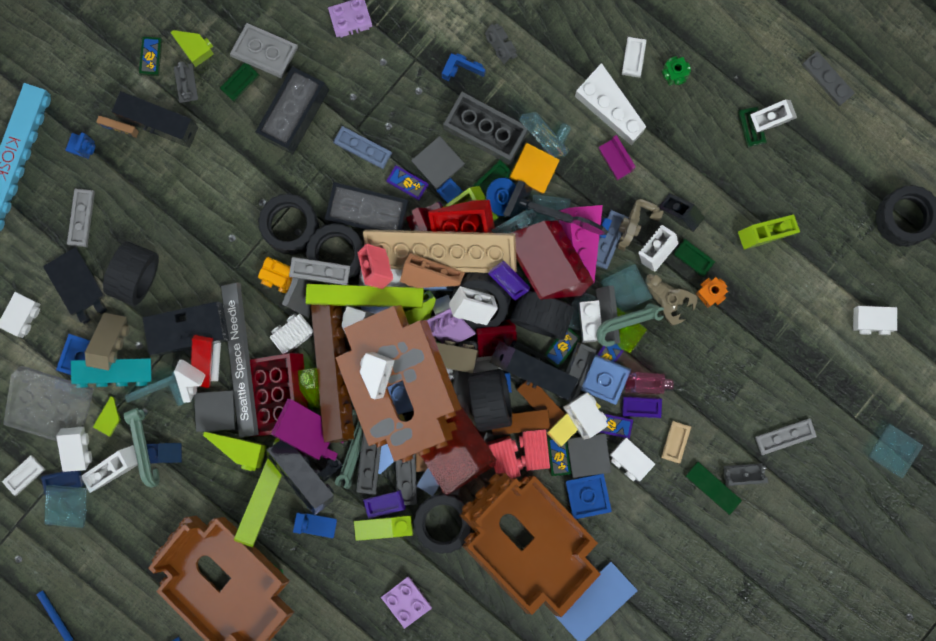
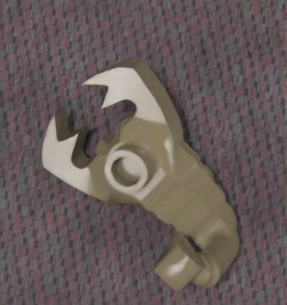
(630, 227)
(669, 297)

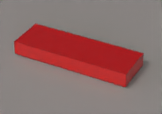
(202, 357)

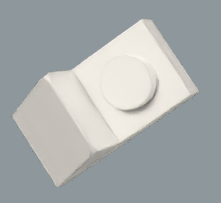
(188, 379)

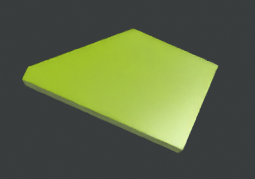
(108, 418)

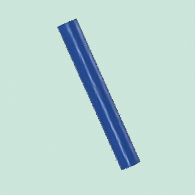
(54, 616)

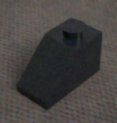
(682, 212)

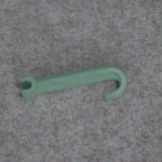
(650, 312)
(134, 419)
(351, 457)

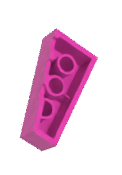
(583, 240)

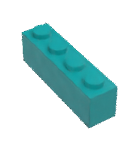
(120, 373)

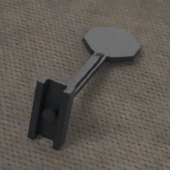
(519, 202)

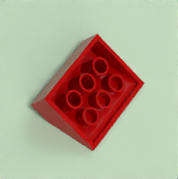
(463, 217)

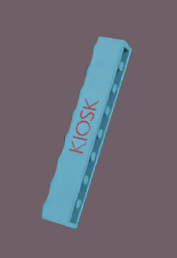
(18, 141)

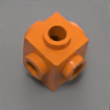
(706, 294)

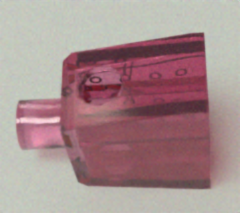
(642, 383)

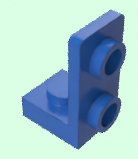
(451, 66)
(81, 145)
(315, 525)

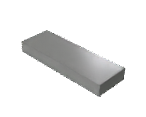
(80, 217)
(319, 271)
(785, 436)

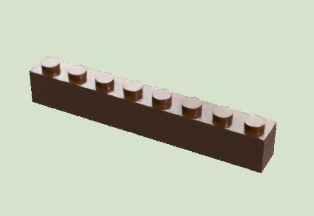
(333, 393)

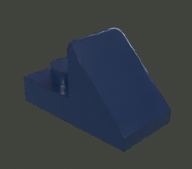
(165, 452)

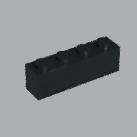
(301, 476)

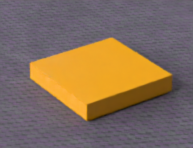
(534, 168)

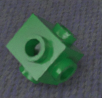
(673, 76)

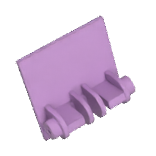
(349, 17)
(449, 328)
(406, 602)

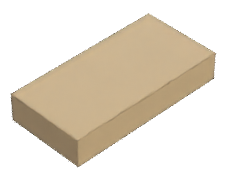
(676, 442)

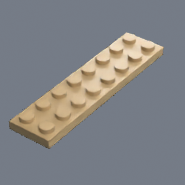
(453, 249)

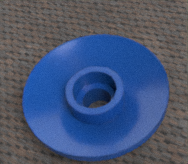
(504, 188)

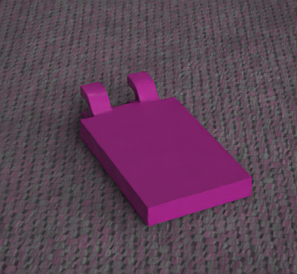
(302, 431)

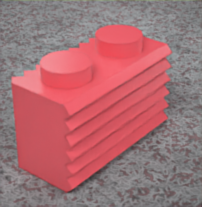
(375, 266)
(535, 450)
(506, 461)

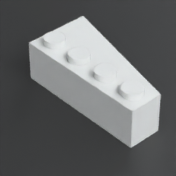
(608, 102)

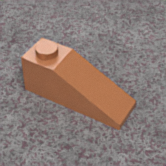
(426, 273)

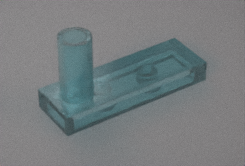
(551, 142)
(169, 381)

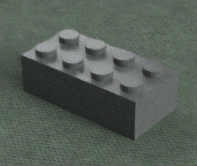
(485, 128)

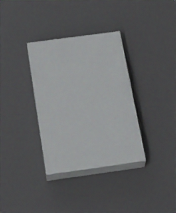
(264, 50)

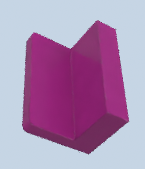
(617, 158)

